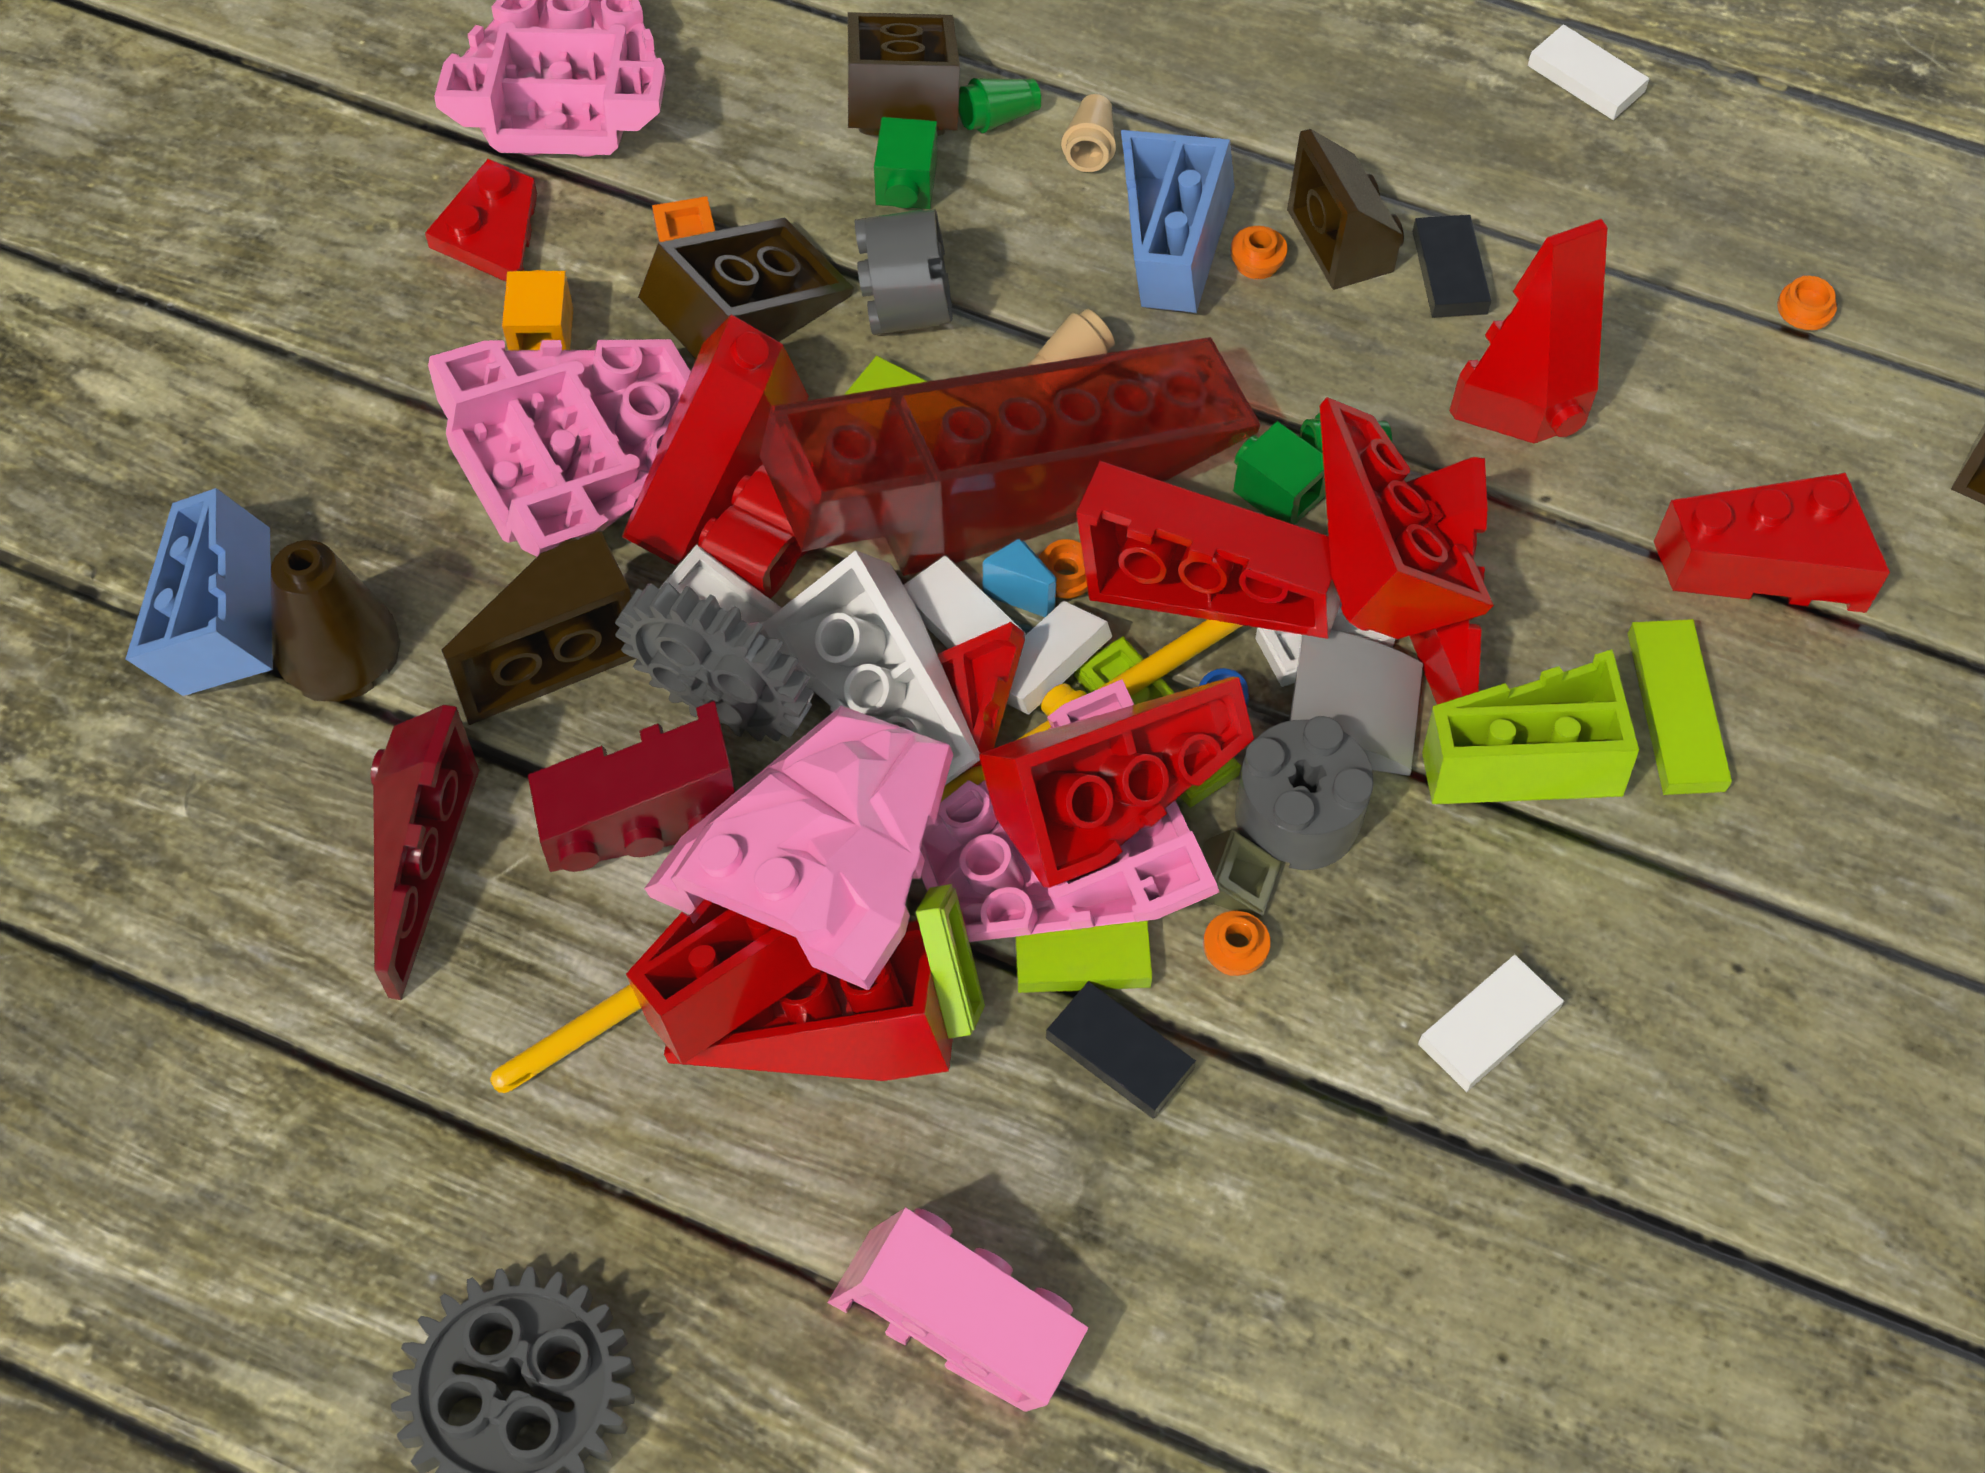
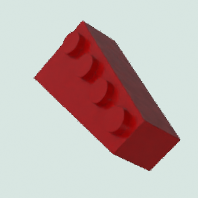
(1202, 557)

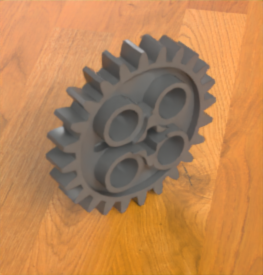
(717, 657)
(542, 1327)

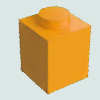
(537, 309)

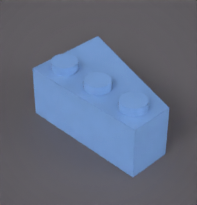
(1176, 211)
(207, 598)

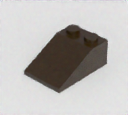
(902, 70)
(753, 271)
(541, 630)

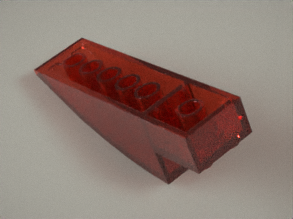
(995, 452)

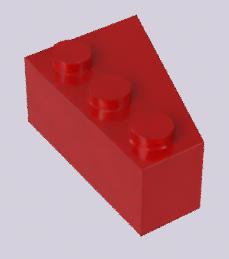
(1774, 540)
(714, 976)

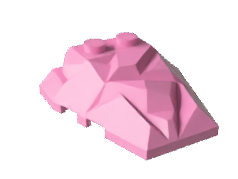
(555, 77)
(557, 433)
(820, 842)
(1004, 898)

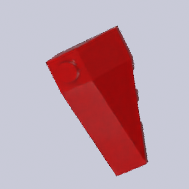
(1546, 352)
(712, 437)
(1383, 537)
(1453, 651)
(1096, 782)
(845, 1029)

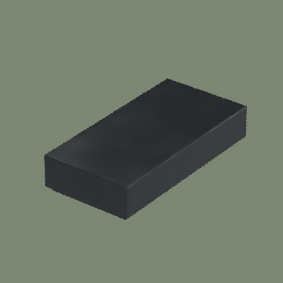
(1451, 266)
(1120, 1049)

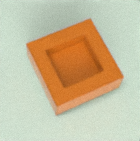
(683, 218)

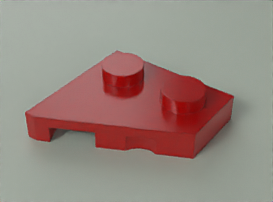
(488, 221)
(982, 679)

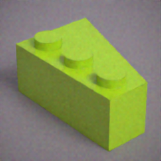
(1534, 741)

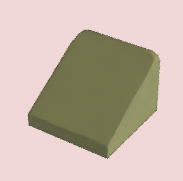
(1241, 871)

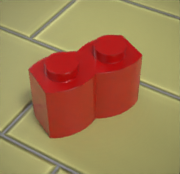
(754, 535)

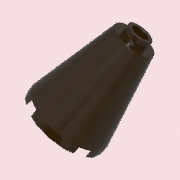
(327, 625)

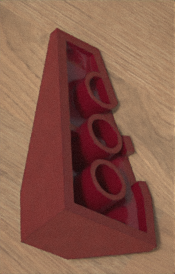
(418, 809)

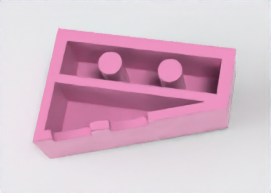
(963, 1308)

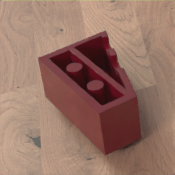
(633, 798)

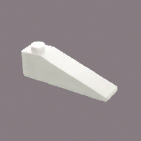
(873, 653)

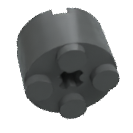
(903, 271)
(1304, 792)

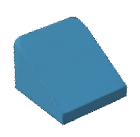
(1020, 579)

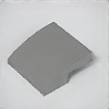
(1366, 690)

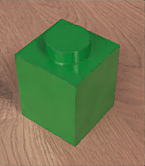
(905, 163)
(1280, 474)

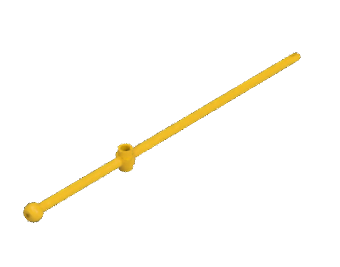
(625, 1003)

